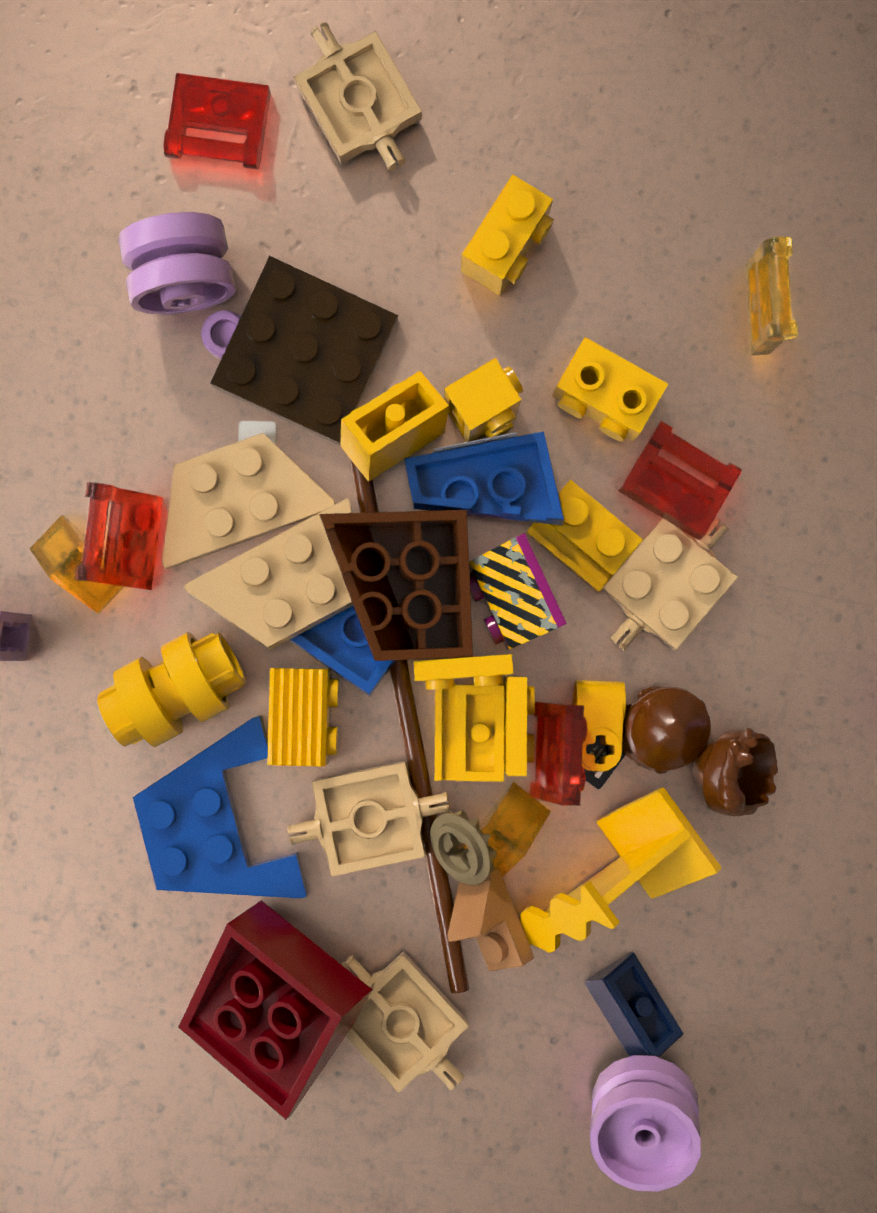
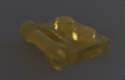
(770, 296)

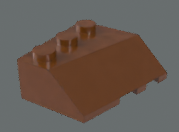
(407, 580)

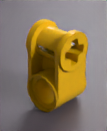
(605, 714)

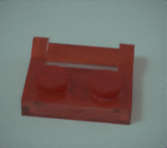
(217, 107)
(674, 492)
(130, 537)
(559, 753)

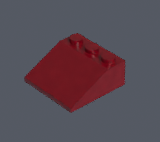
(273, 1007)

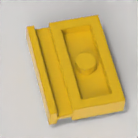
(591, 538)
(484, 669)
(470, 733)
(518, 745)

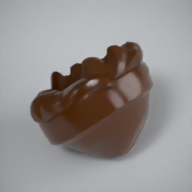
(665, 728)
(737, 772)

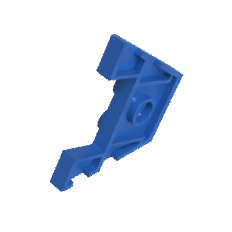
(195, 828)

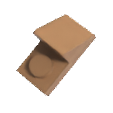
(490, 916)

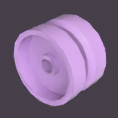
(176, 263)
(645, 1123)

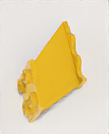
(654, 848)

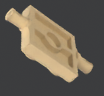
(358, 97)
(669, 584)
(368, 818)
(406, 1024)

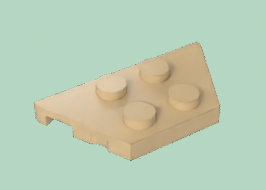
(236, 498)
(279, 584)

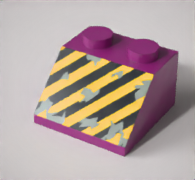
(514, 593)

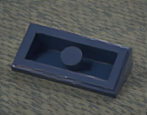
(634, 1007)

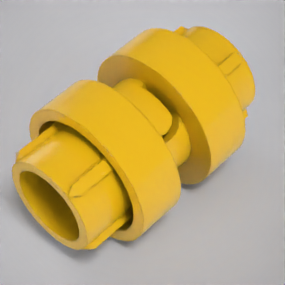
(152, 699)

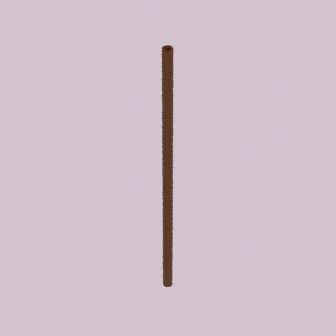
(420, 780)

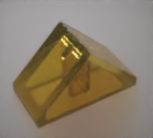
(58, 555)
(513, 826)

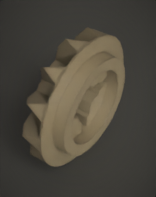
(465, 865)

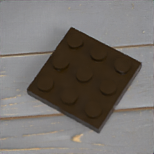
(304, 349)

